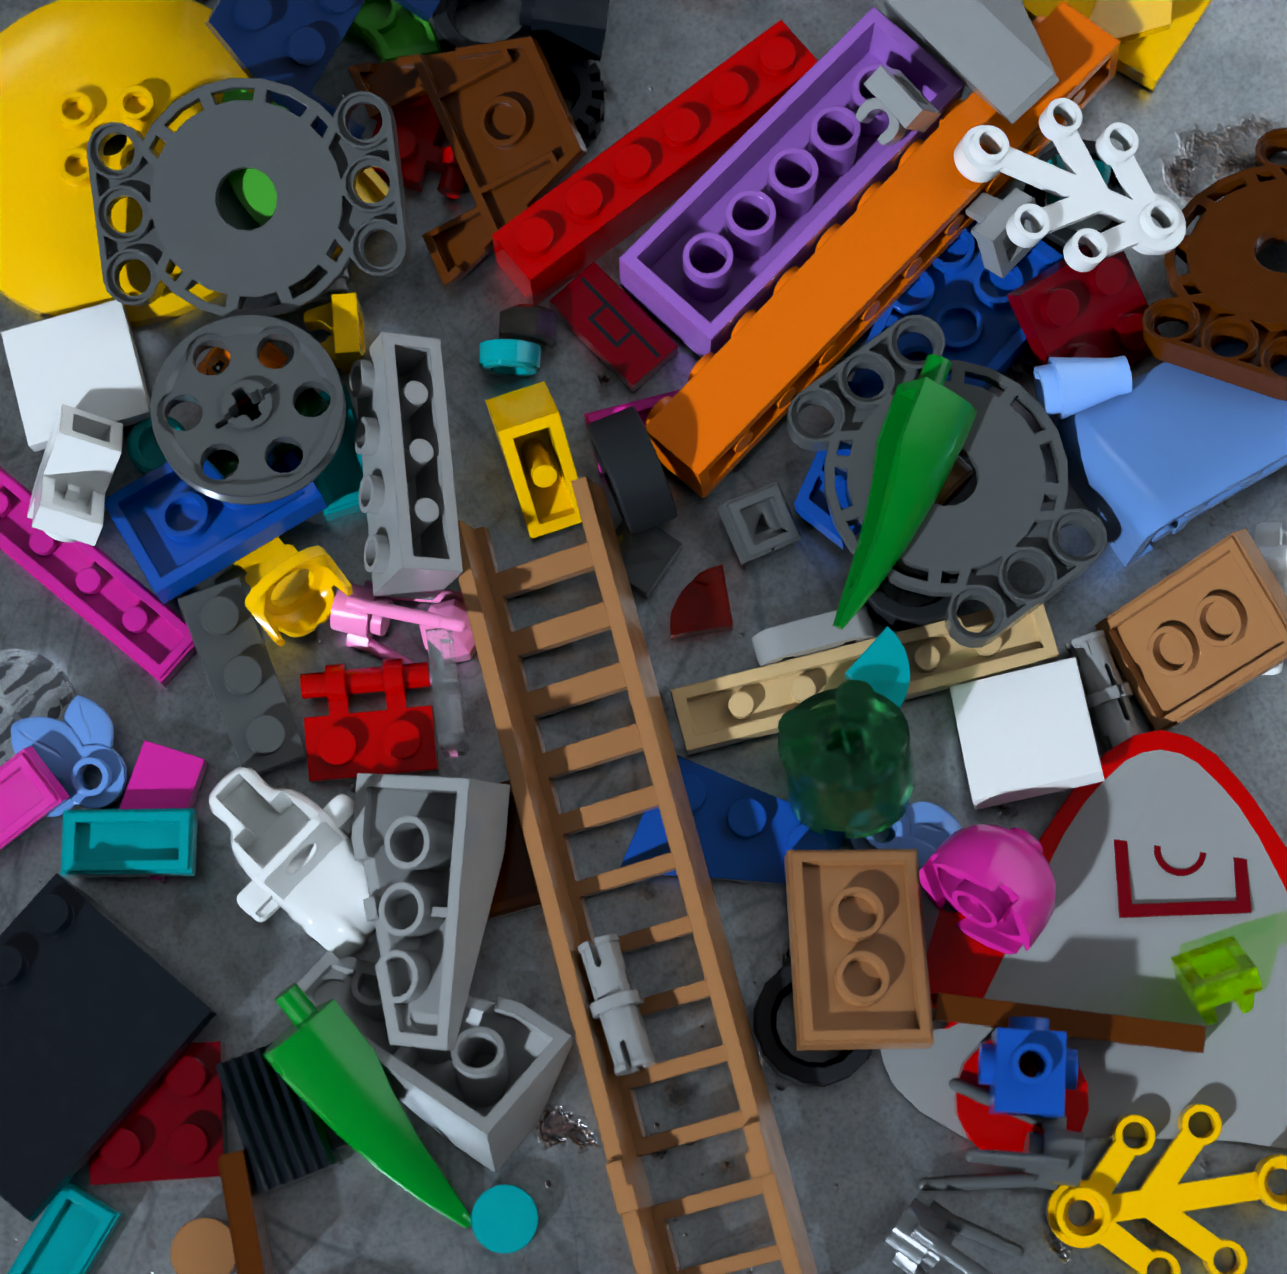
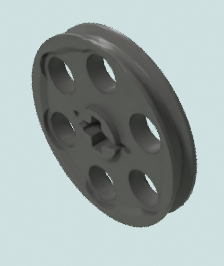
(247, 378)

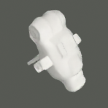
(296, 859)

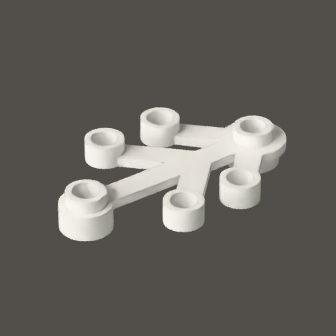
(1081, 188)

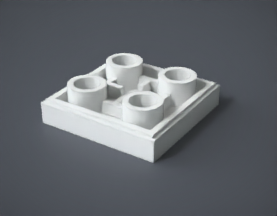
(79, 362)
(1026, 733)

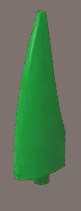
(909, 469)
(347, 1088)

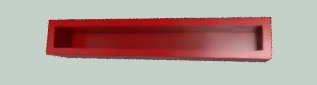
(647, 167)

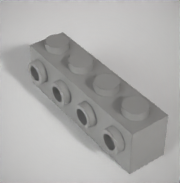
(406, 467)

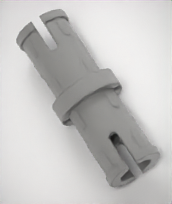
(1104, 689)
(616, 1004)

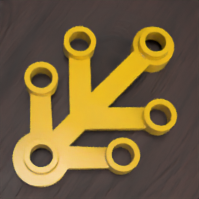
(1160, 1197)

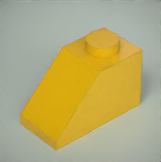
(536, 457)

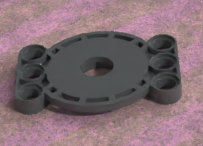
(313, 207)
(1000, 518)

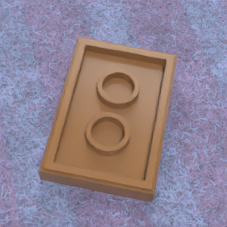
(1200, 632)
(858, 950)

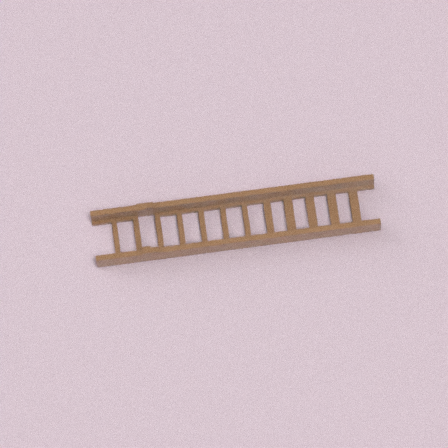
(564, 894)

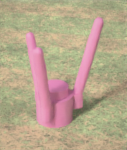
(366, 615)

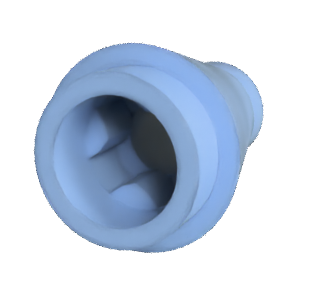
(1078, 383)

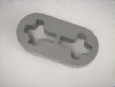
(810, 636)

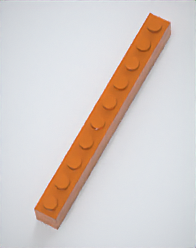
(858, 271)

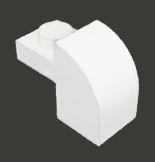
(75, 476)

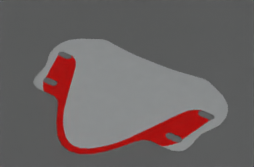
(1088, 959)

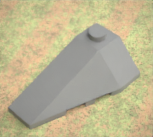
(983, 45)
(431, 880)
(482, 1092)

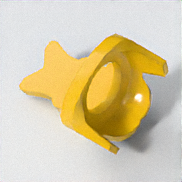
(291, 588)

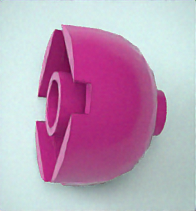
(995, 882)

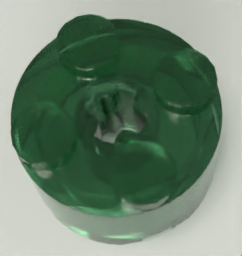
(847, 760)

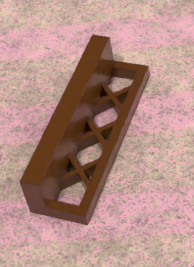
(1076, 1023)

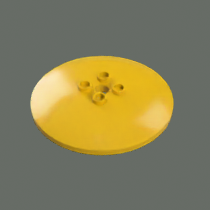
(60, 81)

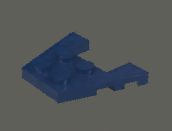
(292, 41)

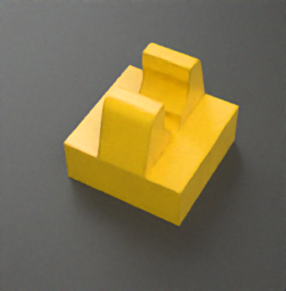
(345, 323)

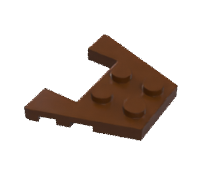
(502, 127)

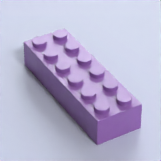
(779, 189)

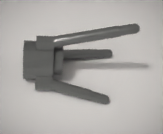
(1047, 1159)
(923, 1237)

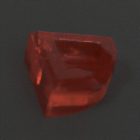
(702, 606)

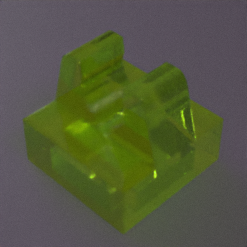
(1217, 976)

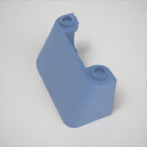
(1171, 451)

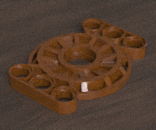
(1225, 285)

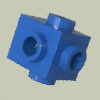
(1013, 1091)

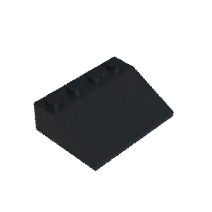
(80, 1037)

